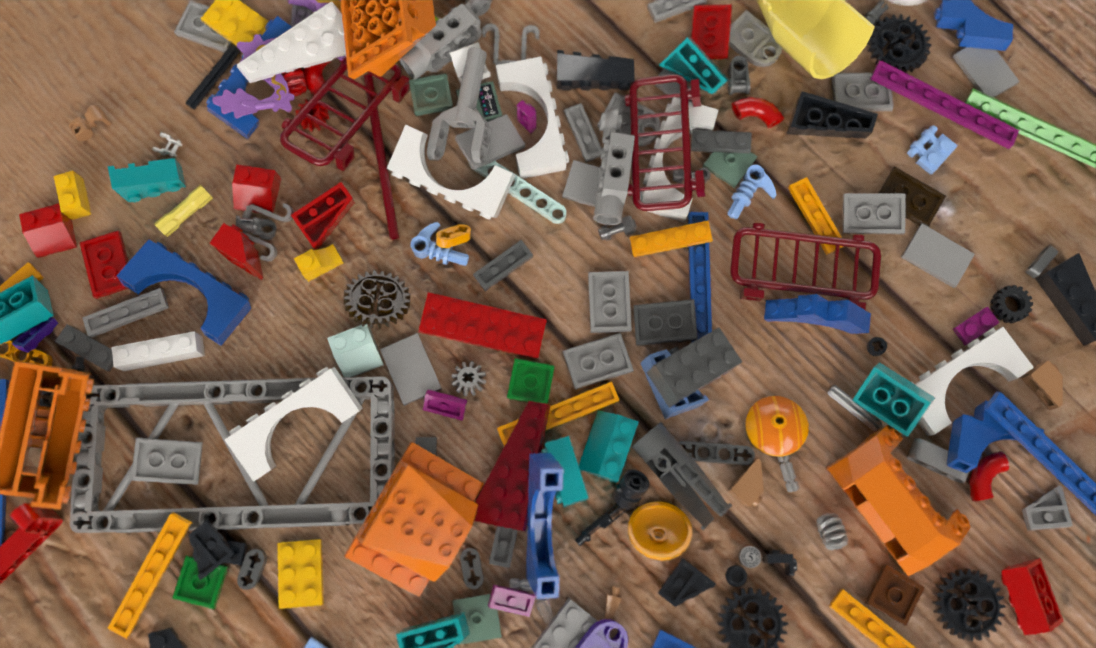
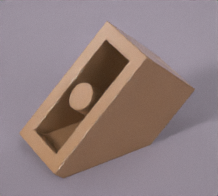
(1046, 384)
(749, 485)

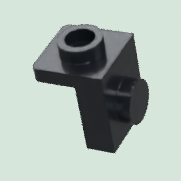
(776, 556)

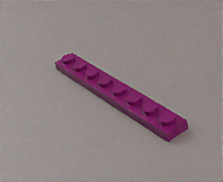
(944, 104)

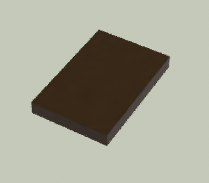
(920, 199)

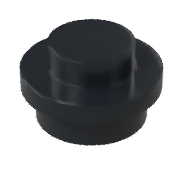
(736, 576)

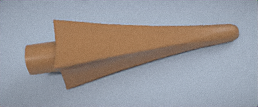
(612, 602)

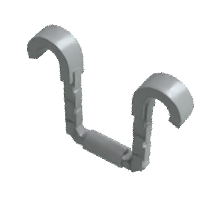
(492, 27)
(247, 214)

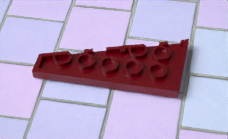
(505, 492)

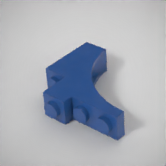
(973, 26)
(819, 311)
(971, 436)

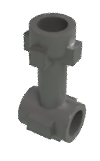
(678, 175)
(627, 225)

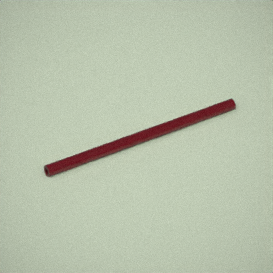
(382, 163)

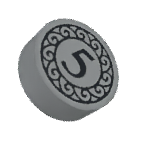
(749, 557)

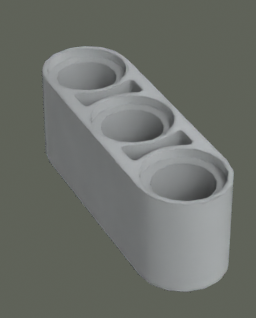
(934, 459)

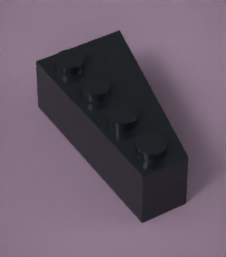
(829, 118)
(1073, 296)

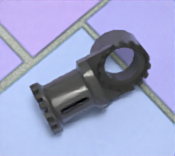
(255, 225)

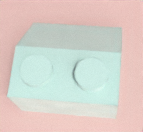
(355, 351)

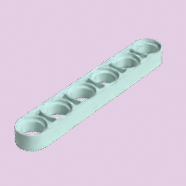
(531, 200)

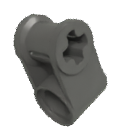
(738, 79)

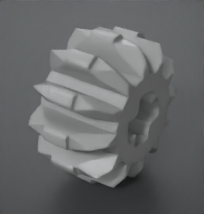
(468, 371)
(832, 531)

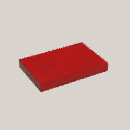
(712, 29)
(103, 260)

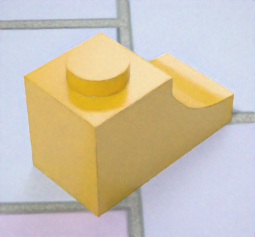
(317, 262)

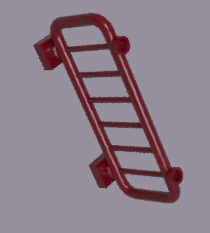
(342, 151)
(690, 184)
(754, 294)

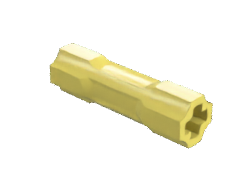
(171, 221)

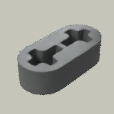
(1041, 261)
(247, 568)
(466, 569)

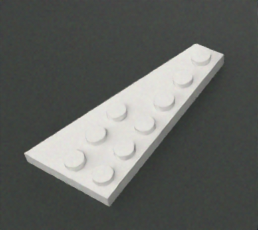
(304, 45)

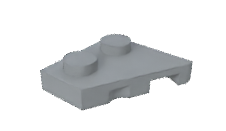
(1048, 512)

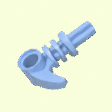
(748, 187)
(432, 250)

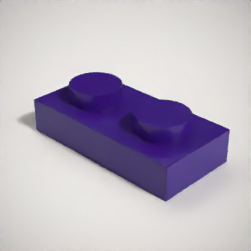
(30, 339)

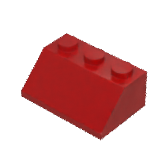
(238, 249)
(1032, 597)

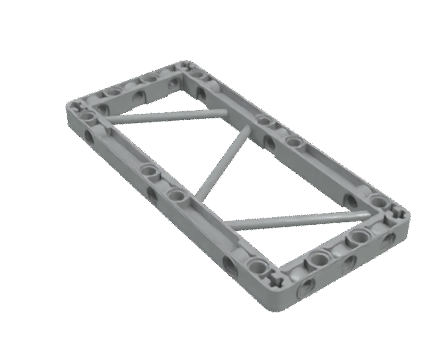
(174, 394)

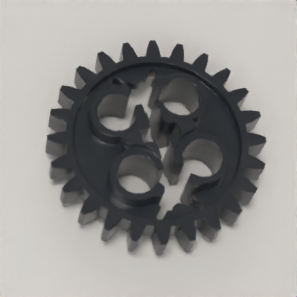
(891, 30)
(764, 608)
(956, 617)

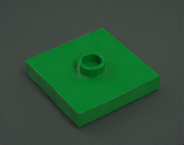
(530, 381)
(197, 592)

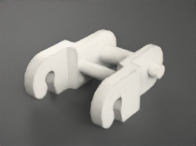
(165, 151)

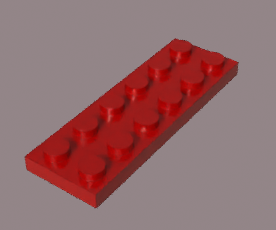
(482, 325)

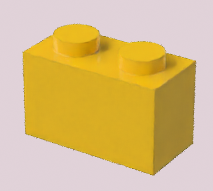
(72, 195)

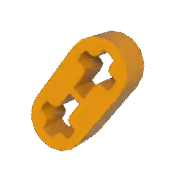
(453, 236)

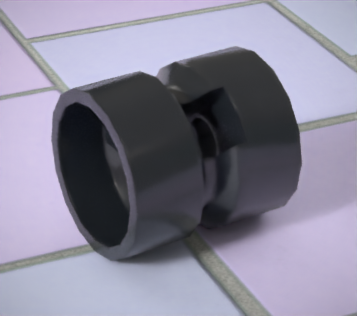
(631, 489)

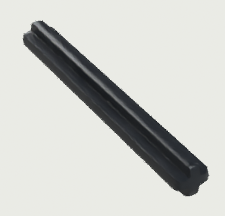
(213, 77)

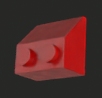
(255, 187)
(48, 230)

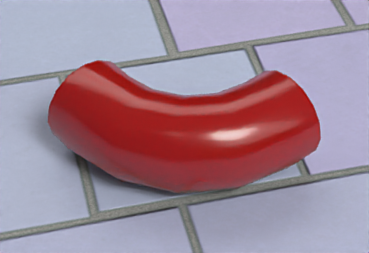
(314, 77)
(758, 108)
(983, 475)

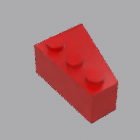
(323, 214)

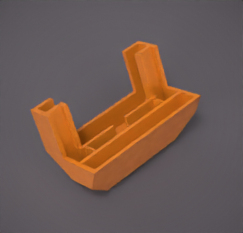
(42, 427)
(895, 505)

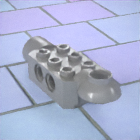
(452, 32)
(614, 169)

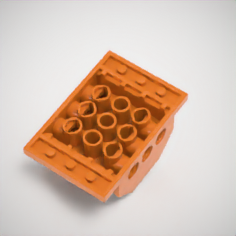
(383, 32)
(417, 521)

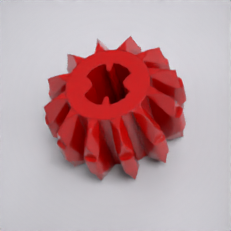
(295, 82)
(319, 112)

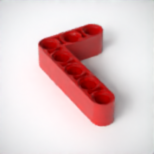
(35, 527)

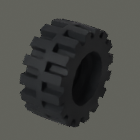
(1019, 296)

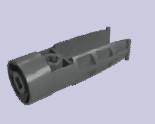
(680, 473)

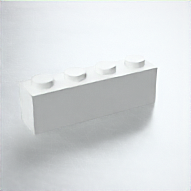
(158, 351)

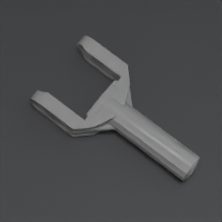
(465, 113)

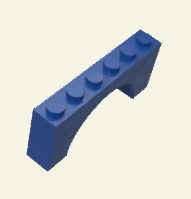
(246, 124)
(156, 264)
(544, 481)

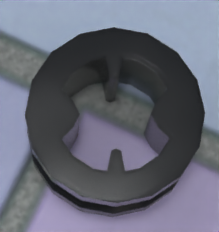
(883, 345)

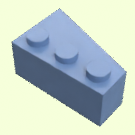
(689, 403)

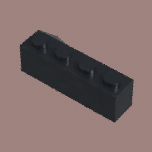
(593, 72)

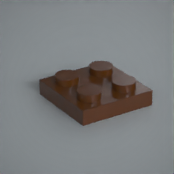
(894, 595)

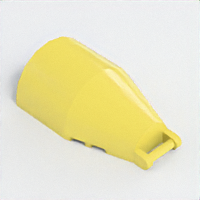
(818, 33)

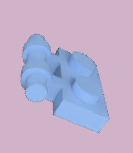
(936, 154)

